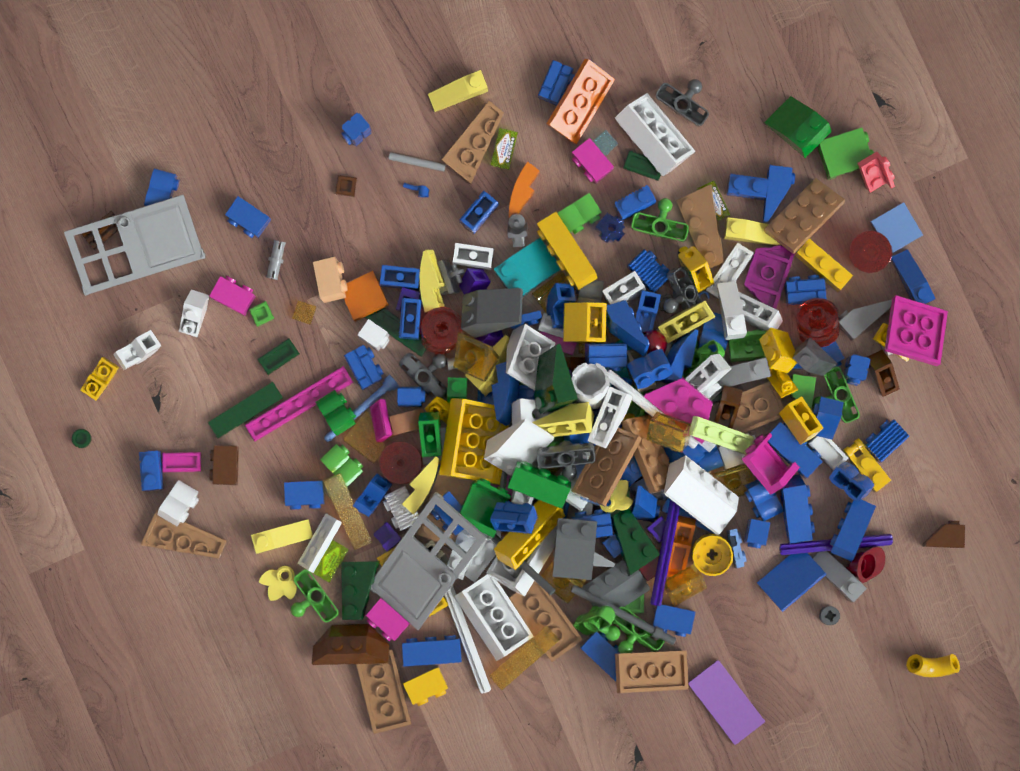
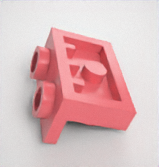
(876, 172)

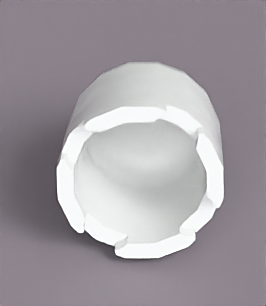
(591, 384)

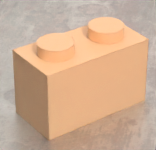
(329, 279)

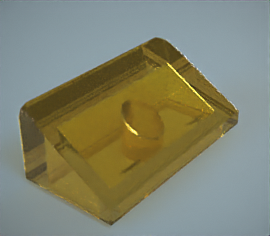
(542, 293)

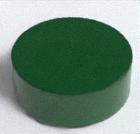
(81, 438)

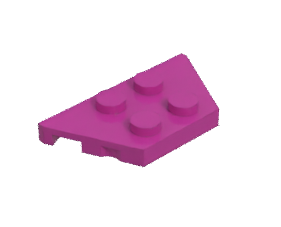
(681, 401)

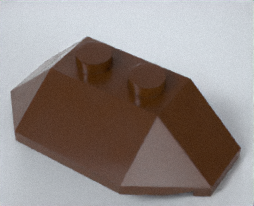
(350, 646)

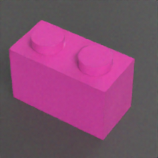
(592, 161)
(232, 295)
(387, 620)

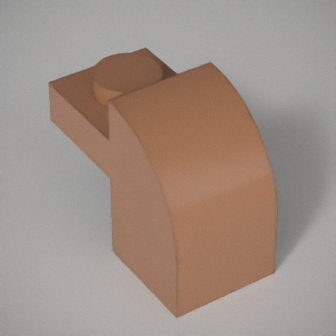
(405, 422)

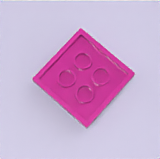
(916, 330)

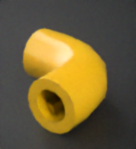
(933, 666)

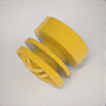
(720, 562)

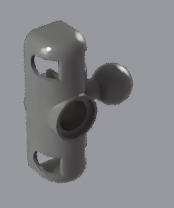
(690, 113)
(683, 291)
(438, 361)
(566, 455)

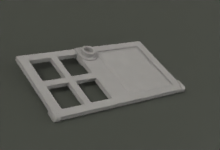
(152, 237)
(413, 576)

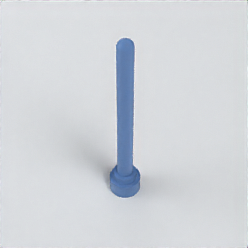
(388, 385)

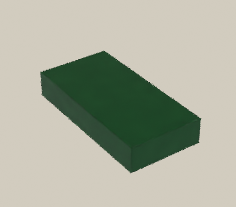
(641, 165)
(278, 356)

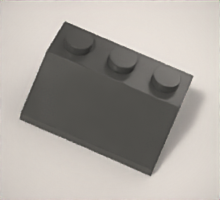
(617, 587)

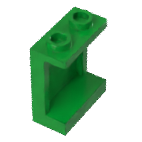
(480, 505)

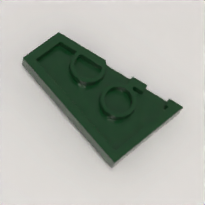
(634, 542)
(356, 585)

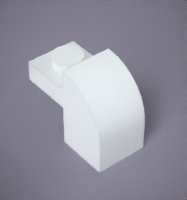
(138, 350)

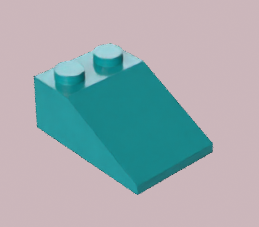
(527, 267)

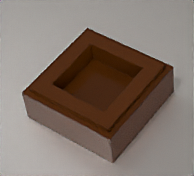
(346, 186)

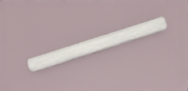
(639, 399)
(467, 641)

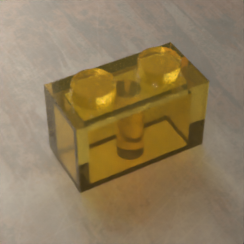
(669, 432)

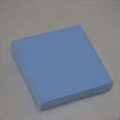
(897, 226)

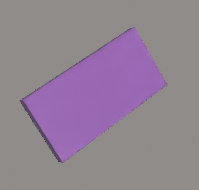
(726, 702)

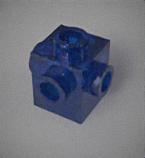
(610, 221)

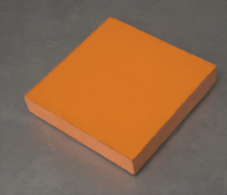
(364, 296)

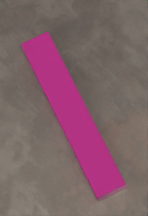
(298, 404)

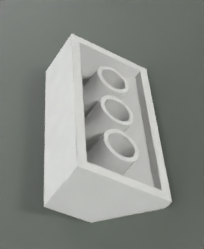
(654, 134)
(700, 494)
(518, 579)
(494, 616)

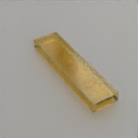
(348, 514)
(524, 657)

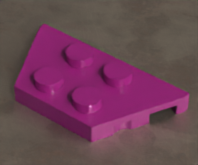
(768, 273)

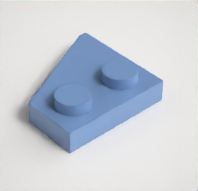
(734, 540)

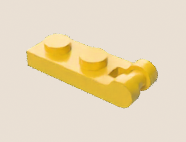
(867, 464)

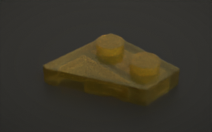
(363, 439)

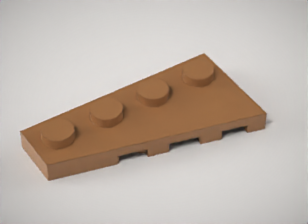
(471, 146)
(700, 216)
(182, 538)

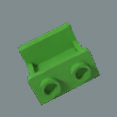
(843, 152)

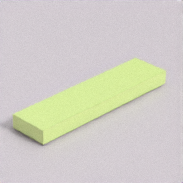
(720, 435)

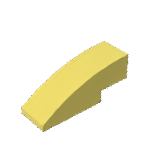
(430, 281)
(422, 486)

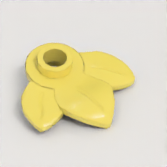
(618, 498)
(278, 585)

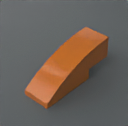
(522, 191)
(681, 545)

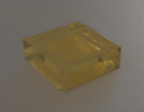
(304, 312)

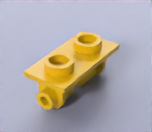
(781, 382)

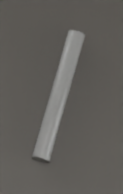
(417, 162)

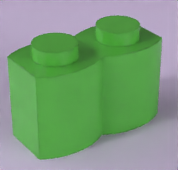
(580, 213)
(339, 462)

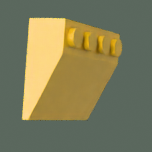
(465, 441)

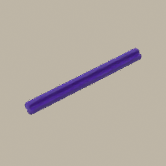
(824, 545)
(665, 554)

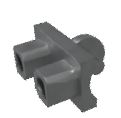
(517, 229)
(451, 277)

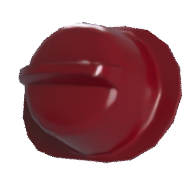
(867, 564)

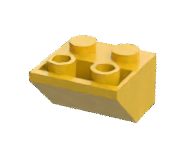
(584, 322)

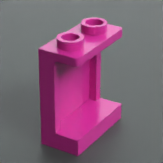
(768, 465)

